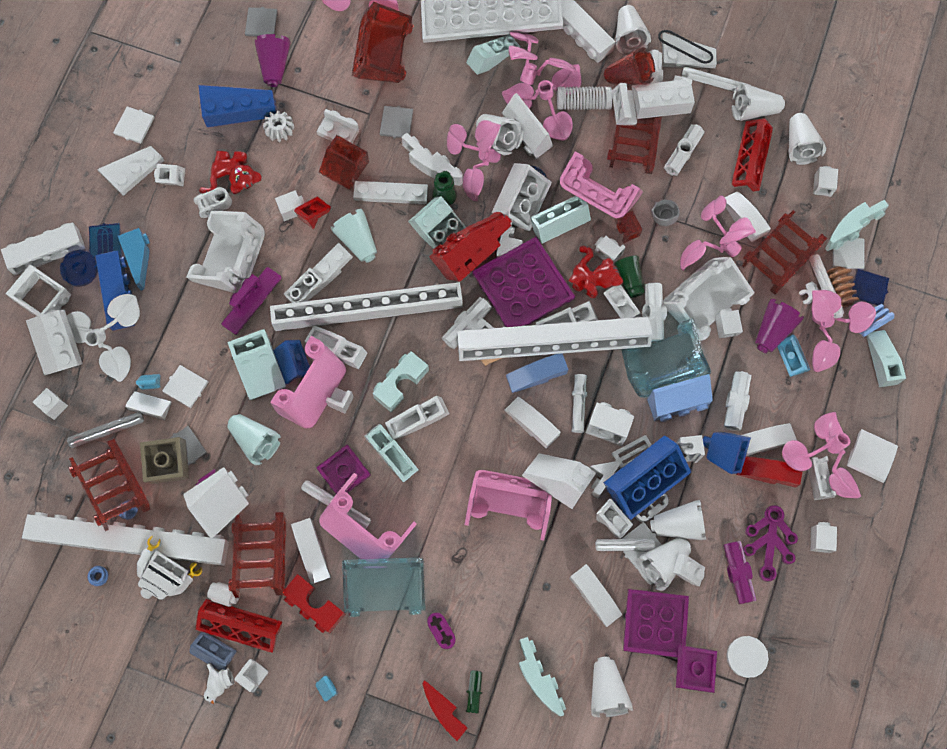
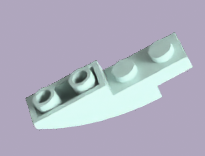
(853, 223)
(543, 687)

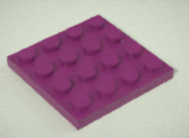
(523, 284)

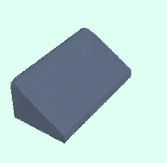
(212, 651)

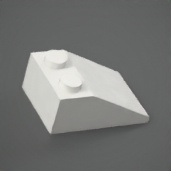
(560, 477)

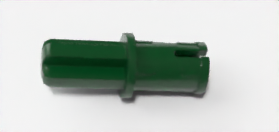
(474, 691)

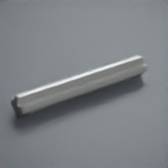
(104, 430)

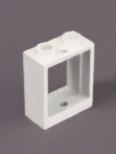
(27, 281)

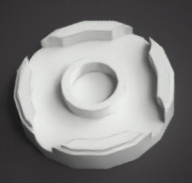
(747, 656)

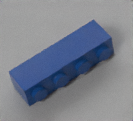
(113, 281)

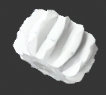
(278, 126)

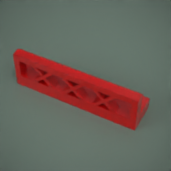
(757, 153)
(238, 621)

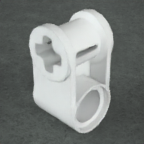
(211, 201)

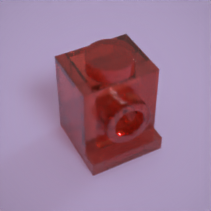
(629, 227)

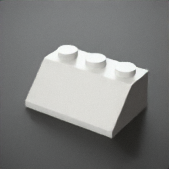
(663, 98)
(535, 136)
(522, 195)
(54, 341)

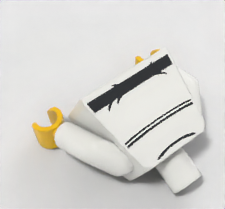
(161, 575)

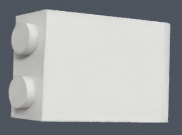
(216, 501)

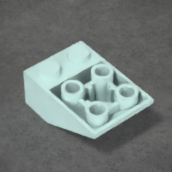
(436, 222)
(257, 364)

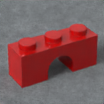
(298, 594)

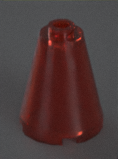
(631, 69)

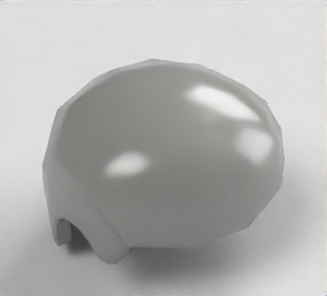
(665, 212)

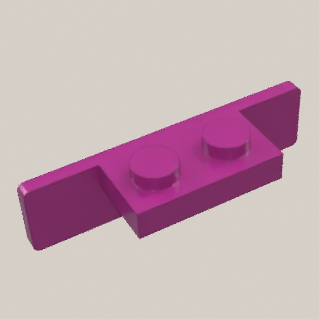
(249, 298)

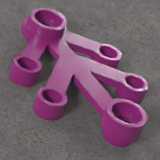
(771, 540)

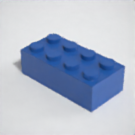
(647, 477)

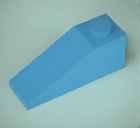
(137, 254)

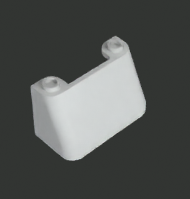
(231, 251)
(708, 291)

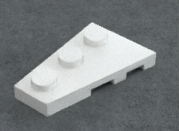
(674, 58)
(131, 169)

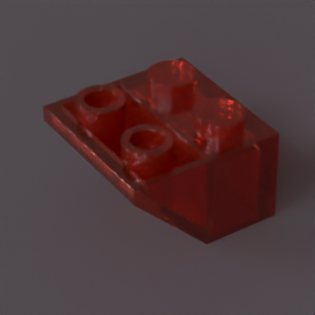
(343, 162)

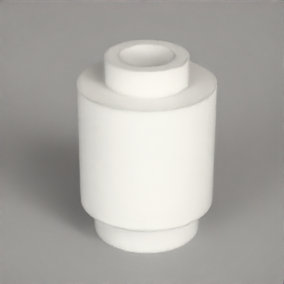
(220, 594)

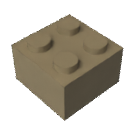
(164, 460)

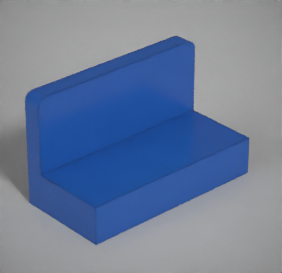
(291, 360)

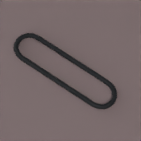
(692, 43)

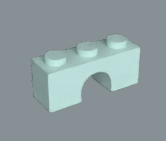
(410, 368)

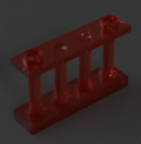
(650, 145)
(789, 267)
(122, 468)
(278, 544)

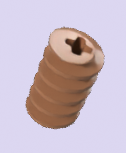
(841, 285)

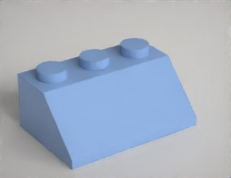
(680, 398)

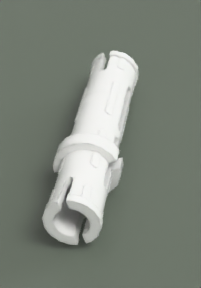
(579, 403)

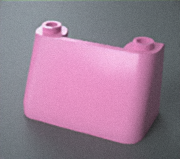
(577, 181)
(319, 382)

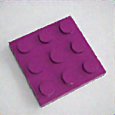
(655, 623)

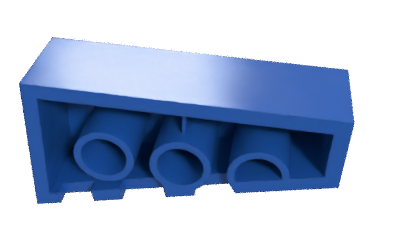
(234, 105)

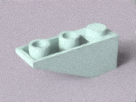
(489, 54)
(885, 359)

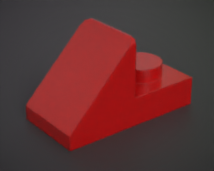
(311, 211)

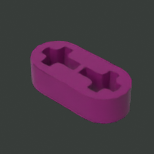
(437, 634)

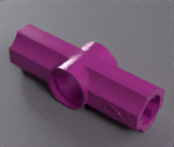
(739, 572)

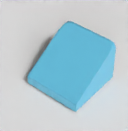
(149, 381)
(326, 688)

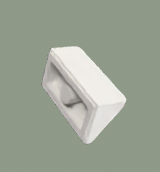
(148, 405)

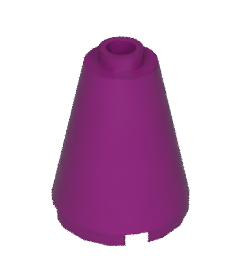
(272, 57)
(776, 325)

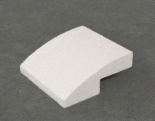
(872, 456)

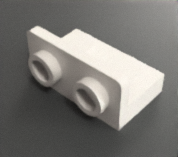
(335, 124)

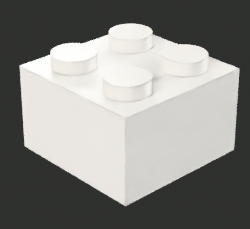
(609, 423)

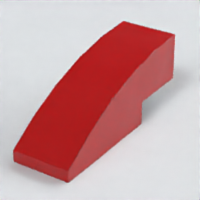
(770, 471)
(443, 711)

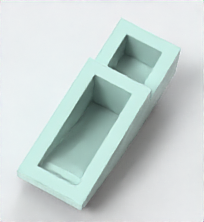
(391, 452)

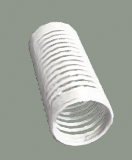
(605, 99)

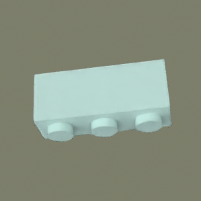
(560, 218)

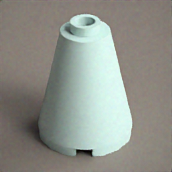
(356, 235)
(253, 438)

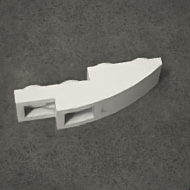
(429, 164)
(320, 276)

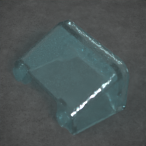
(667, 360)
(383, 585)

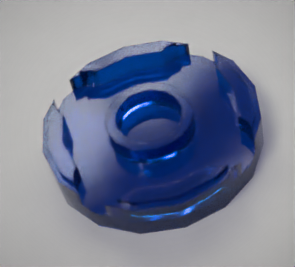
(79, 268)

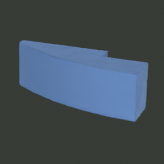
(537, 372)

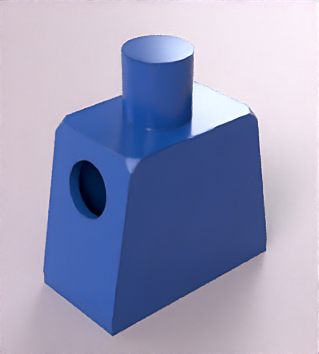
(727, 450)

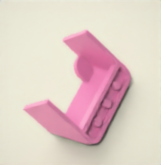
(509, 496)
(352, 534)

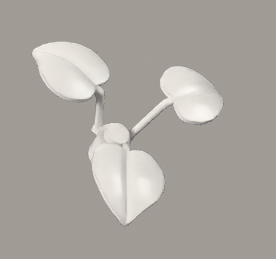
(113, 362)

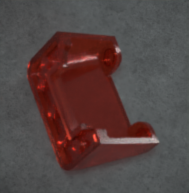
(381, 44)

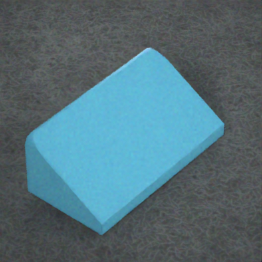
(793, 356)

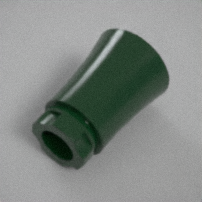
(444, 187)
(630, 272)

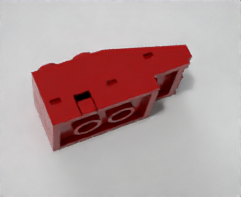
(469, 246)

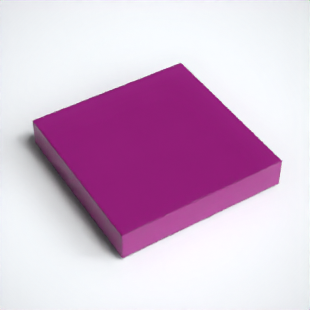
(341, 467)
(696, 669)

